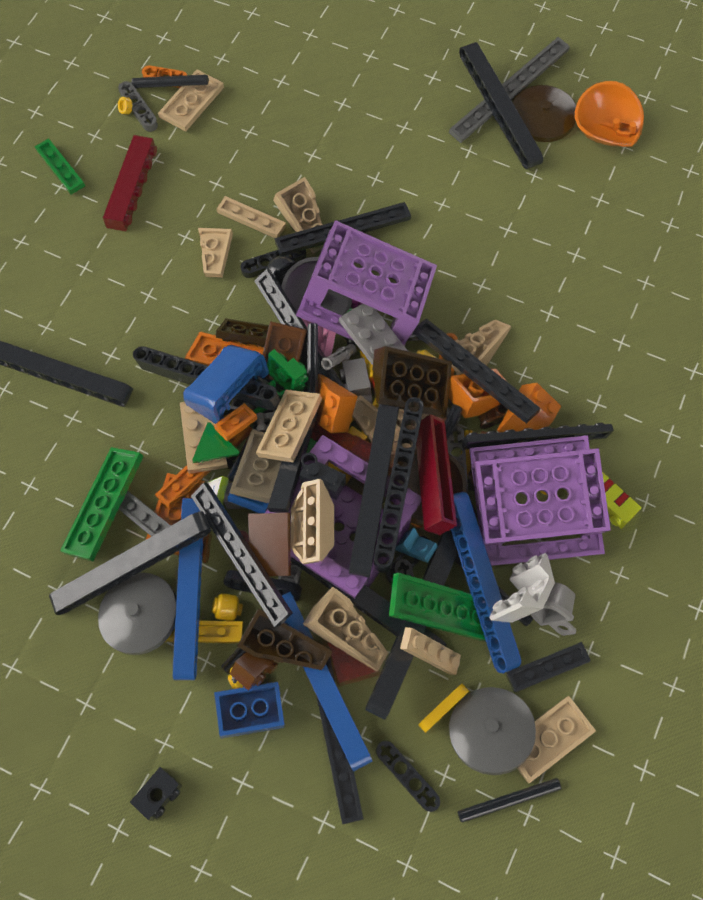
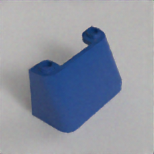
(223, 380)

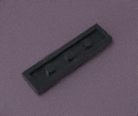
(548, 667)

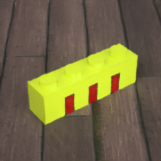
(619, 504)

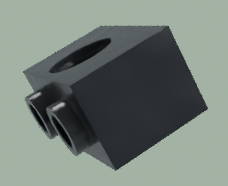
(144, 801)

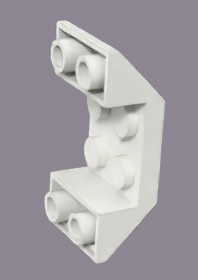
(534, 584)

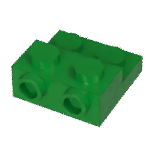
(289, 374)

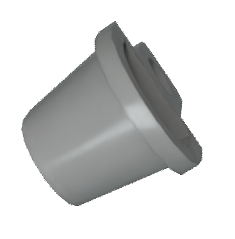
(557, 610)

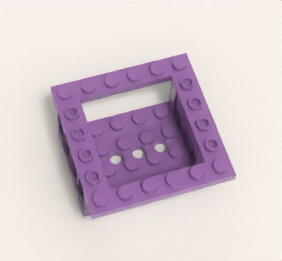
(337, 272)
(532, 467)
(346, 511)

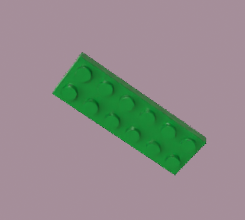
(102, 504)
(434, 606)

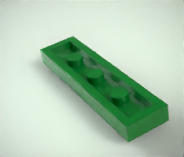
(59, 166)

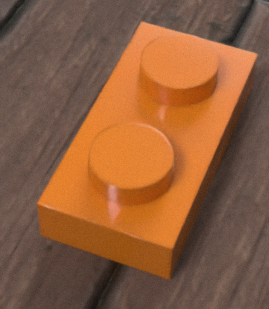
(235, 422)

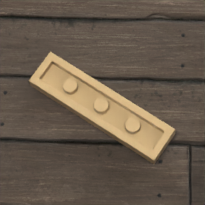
(251, 217)
(430, 651)

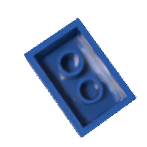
(249, 711)

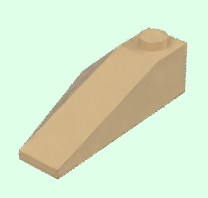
(299, 207)
(484, 342)
(342, 626)

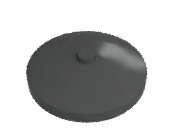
(296, 283)
(138, 614)
(492, 731)

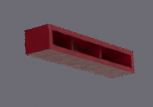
(129, 183)
(435, 476)

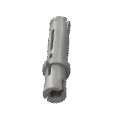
(340, 355)

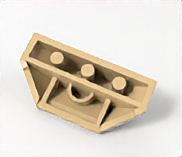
(312, 522)

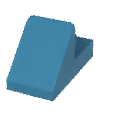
(416, 546)

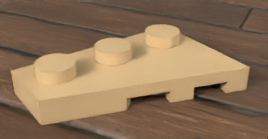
(215, 250)

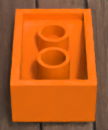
(471, 396)
(335, 407)
(548, 410)

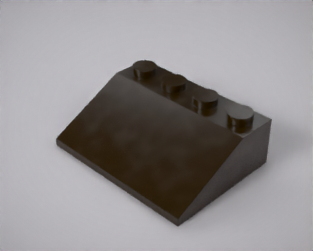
(406, 375)

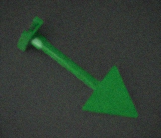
(214, 446)

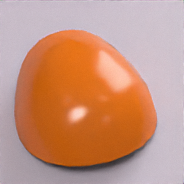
(610, 114)

